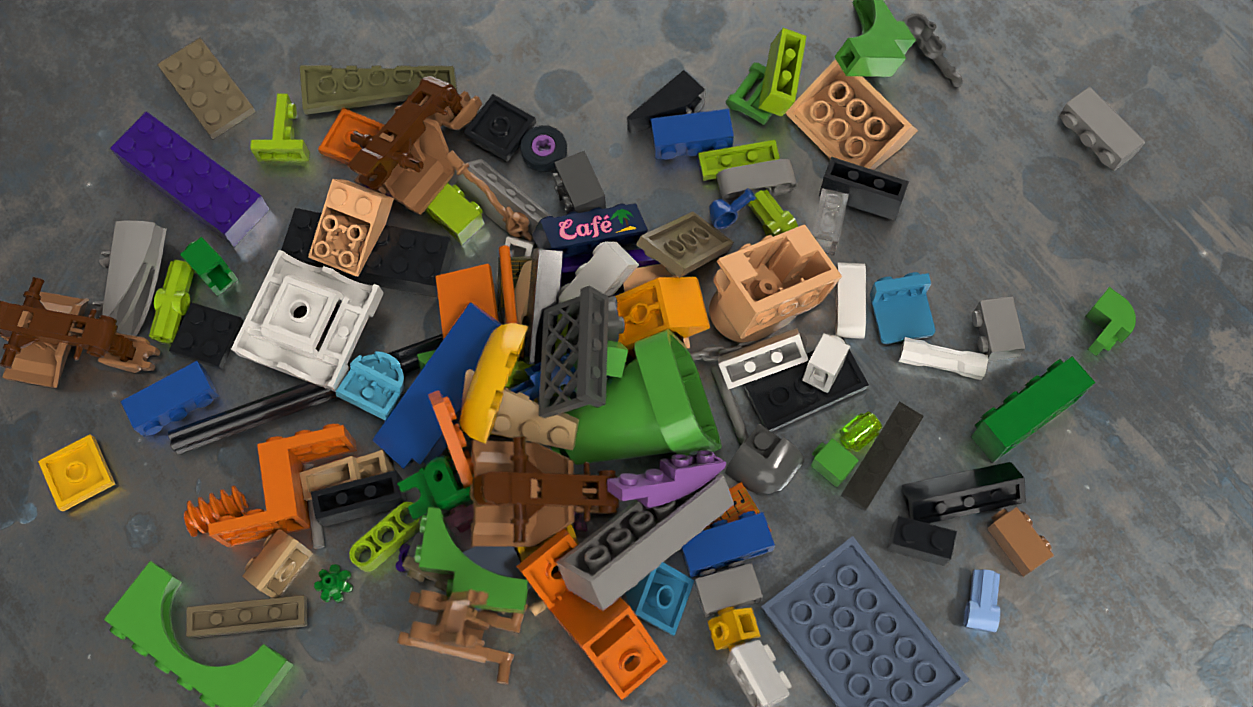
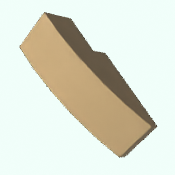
(344, 471)

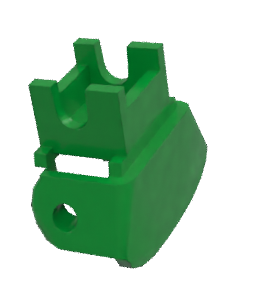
(436, 488)

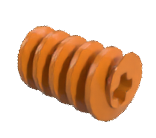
(206, 513)

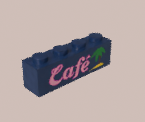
(584, 231)

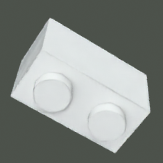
(826, 362)

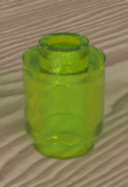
(860, 431)

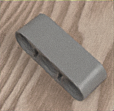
(774, 175)

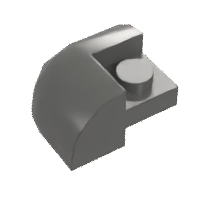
(765, 462)

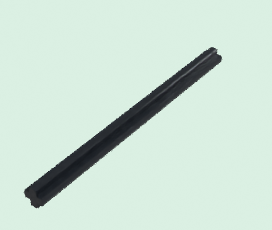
(277, 405)

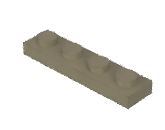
(246, 616)

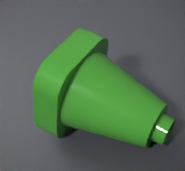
(649, 410)

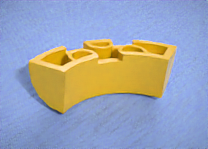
(489, 378)

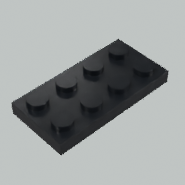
(787, 398)

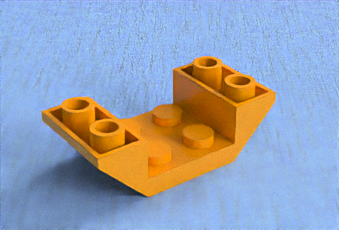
(660, 306)

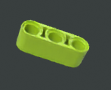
(373, 539)

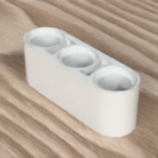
(850, 301)

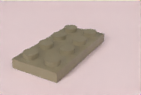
(206, 88)
(684, 244)

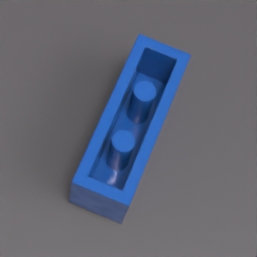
(691, 133)
(170, 399)
(728, 543)

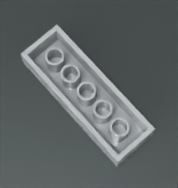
(639, 542)

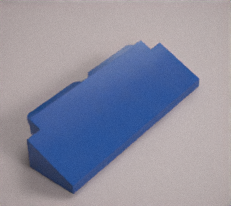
(413, 425)

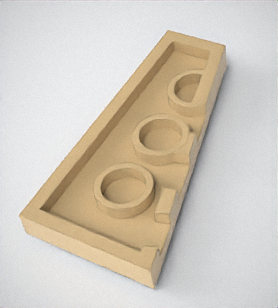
(520, 418)

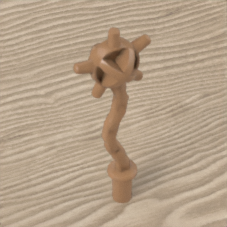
(515, 222)

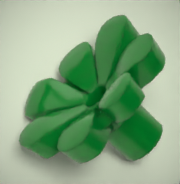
(333, 583)

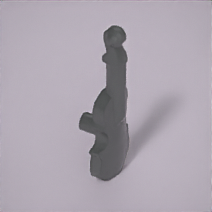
(931, 45)

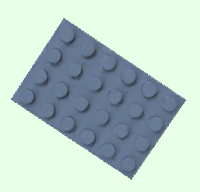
(862, 635)

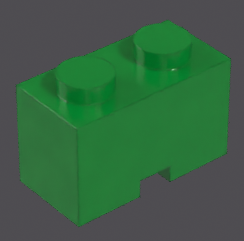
(209, 266)

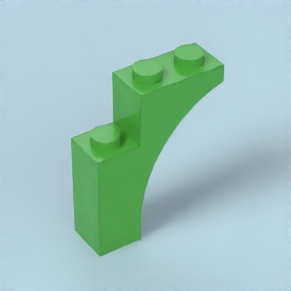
(442, 556)

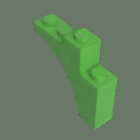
(880, 46)

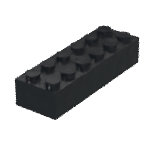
(399, 260)

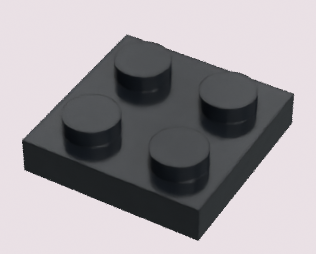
(499, 127)
(206, 335)

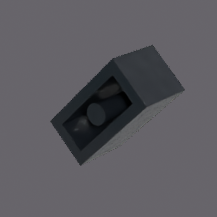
(921, 541)

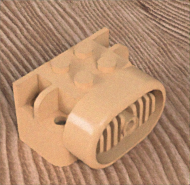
(770, 284)

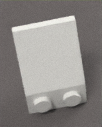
(758, 675)

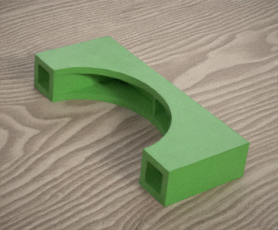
(145, 619)

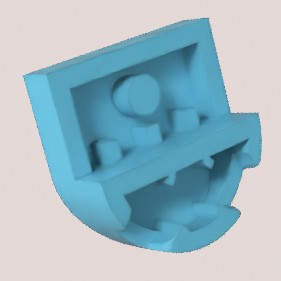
(373, 384)

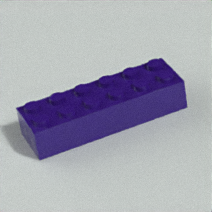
(190, 179)

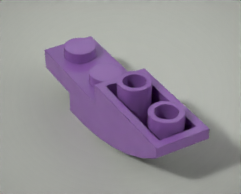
(675, 479)

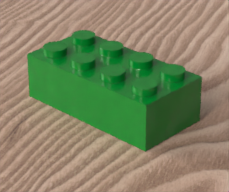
(1031, 408)

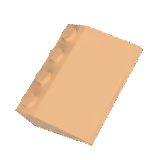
(850, 119)

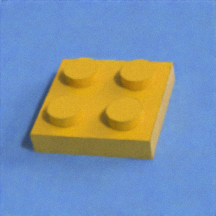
(76, 472)

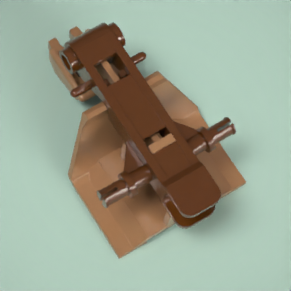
(410, 150)
(47, 328)
(530, 493)

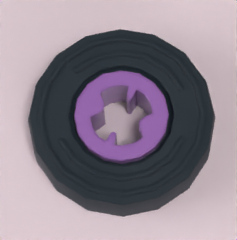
(542, 136)

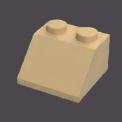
(276, 564)

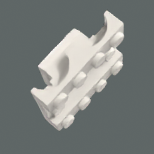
(290, 343)

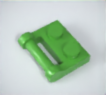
(750, 108)

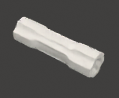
(924, 354)

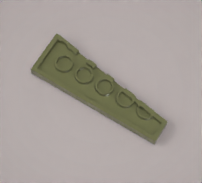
(353, 87)

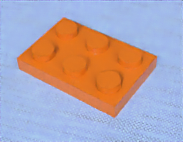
(453, 437)

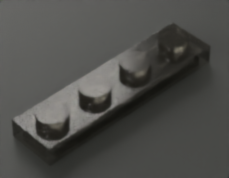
(882, 456)

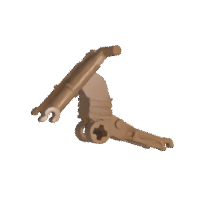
(461, 628)

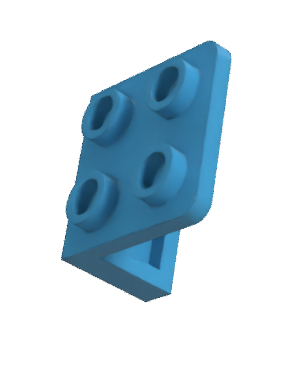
(902, 307)

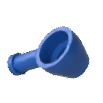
(725, 214)

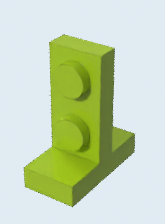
(282, 145)

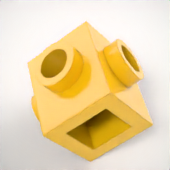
(733, 627)

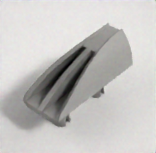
(131, 273)

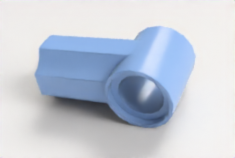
(982, 608)

